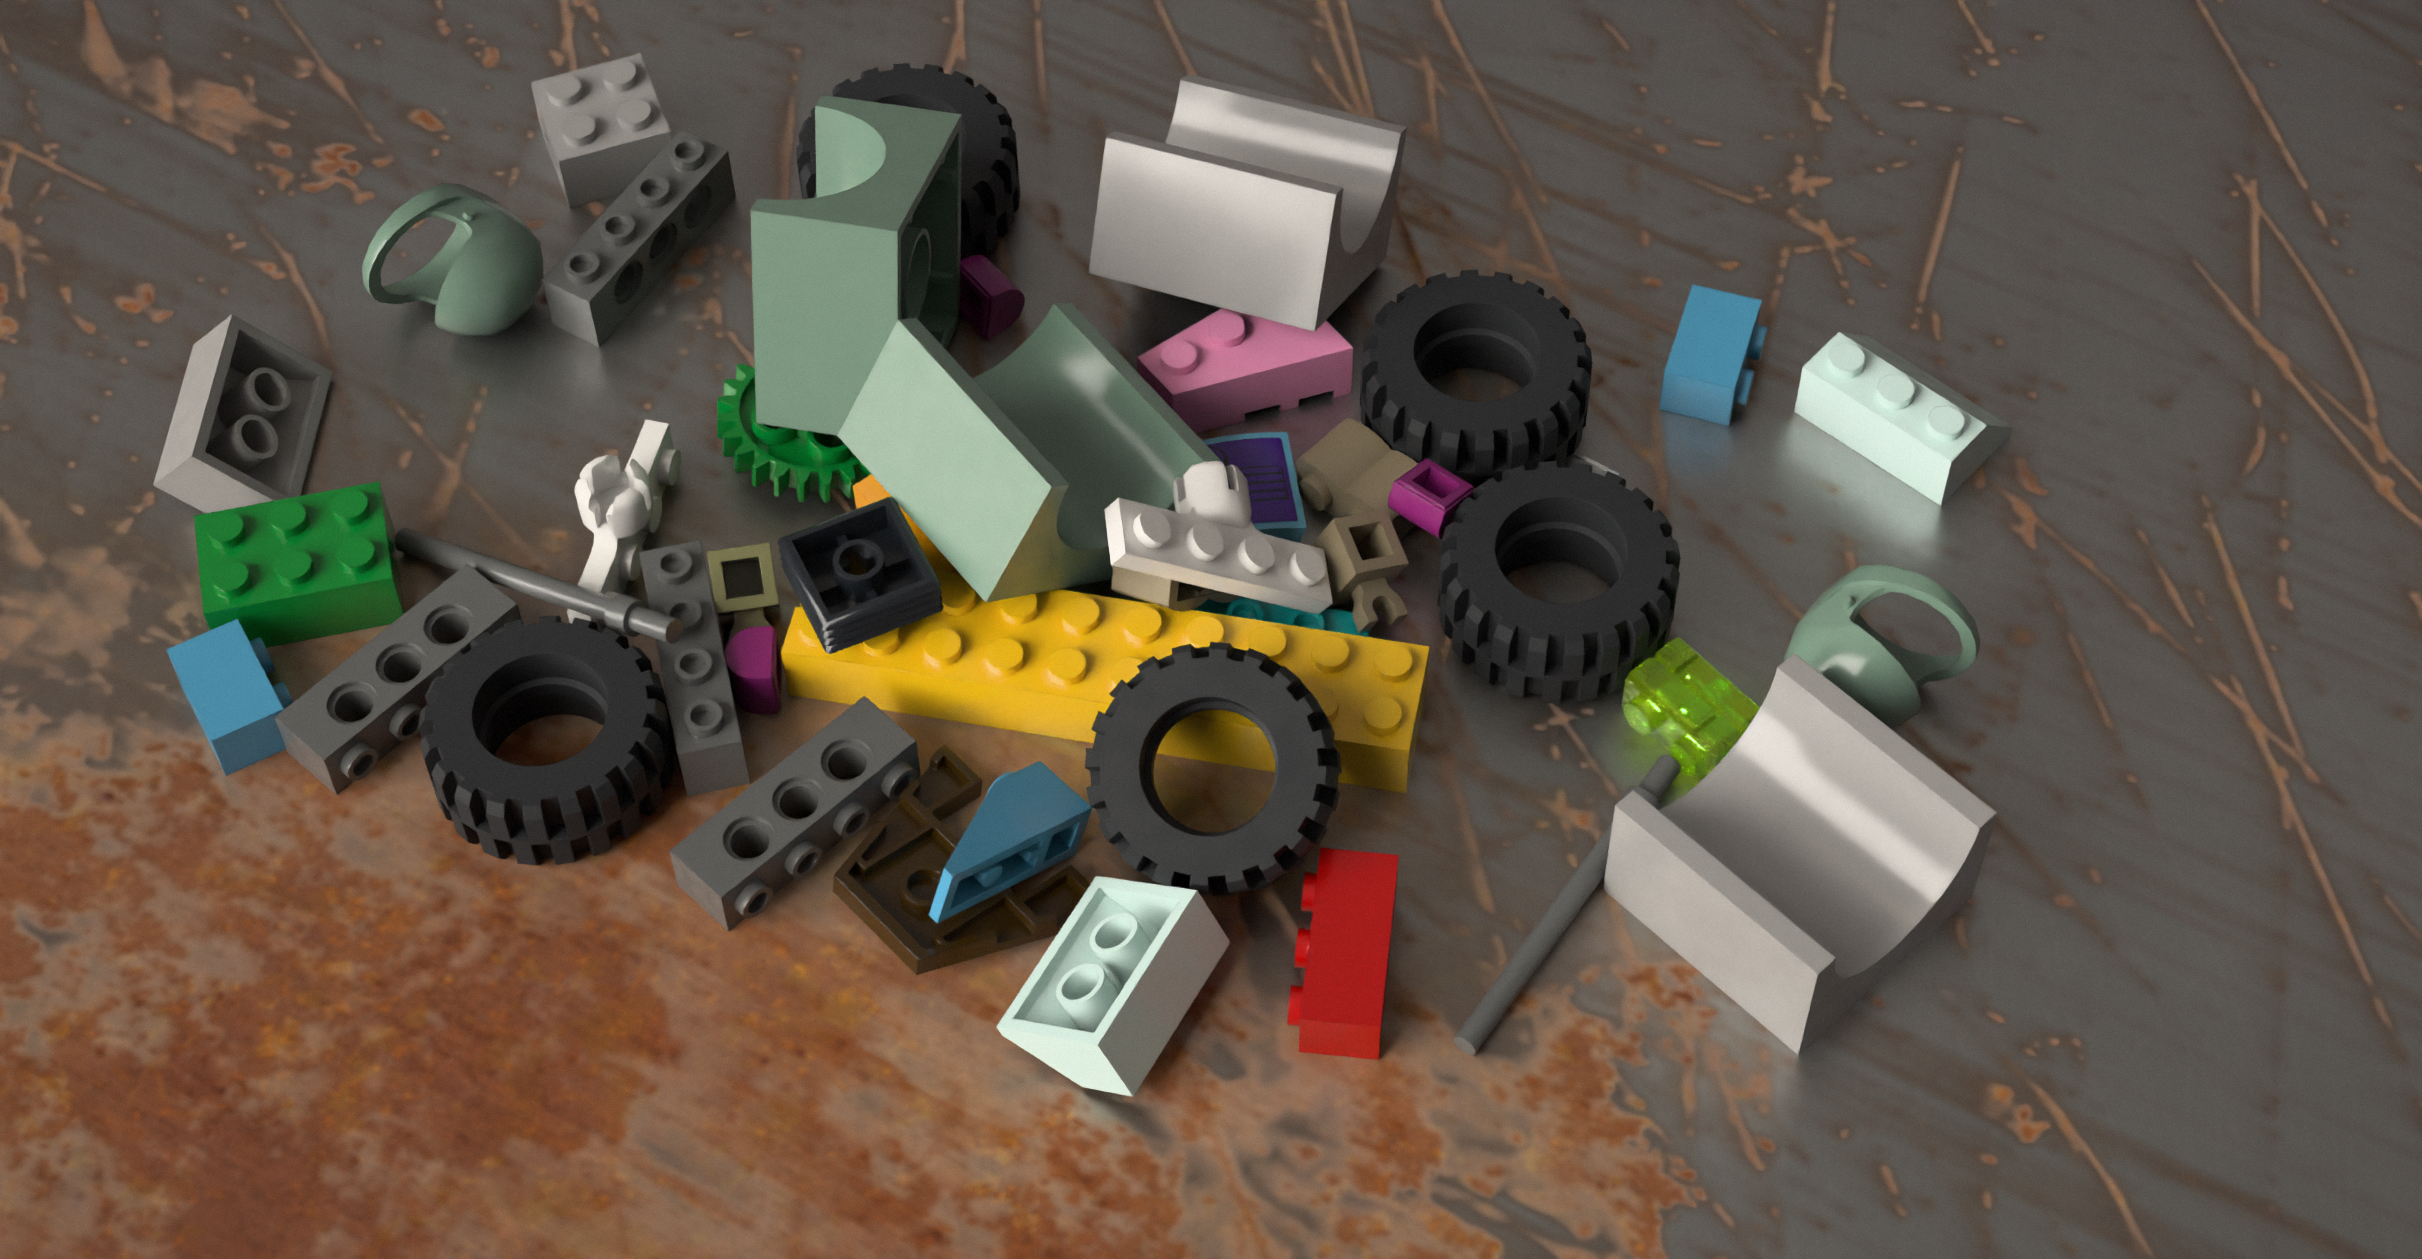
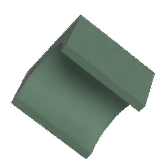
(855, 258)
(1022, 457)

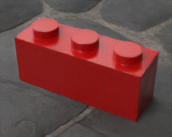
(1345, 953)

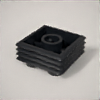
(827, 567)

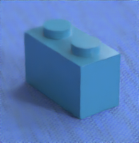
(1711, 355)
(232, 694)

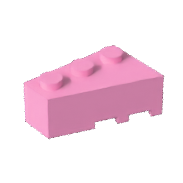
(1244, 365)

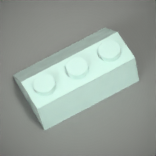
(1897, 415)
(1116, 982)

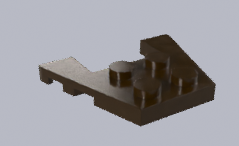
(900, 865)

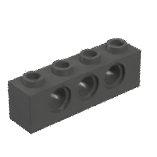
(639, 238)
(695, 670)
(373, 686)
(808, 781)

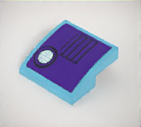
(1271, 480)

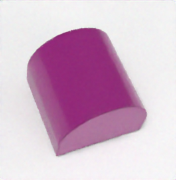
(988, 296)
(1428, 496)
(755, 669)

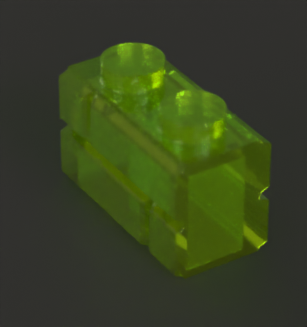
(1687, 707)

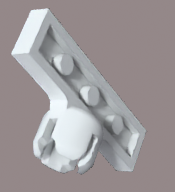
(624, 509)
(1216, 544)

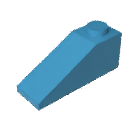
(1017, 832)

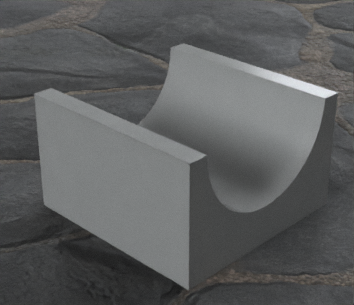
(1249, 203)
(1802, 857)

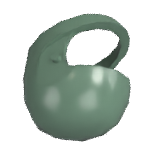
(482, 273)
(1862, 661)

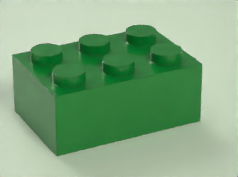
(301, 565)

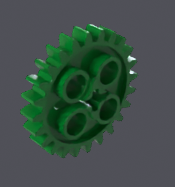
(779, 453)

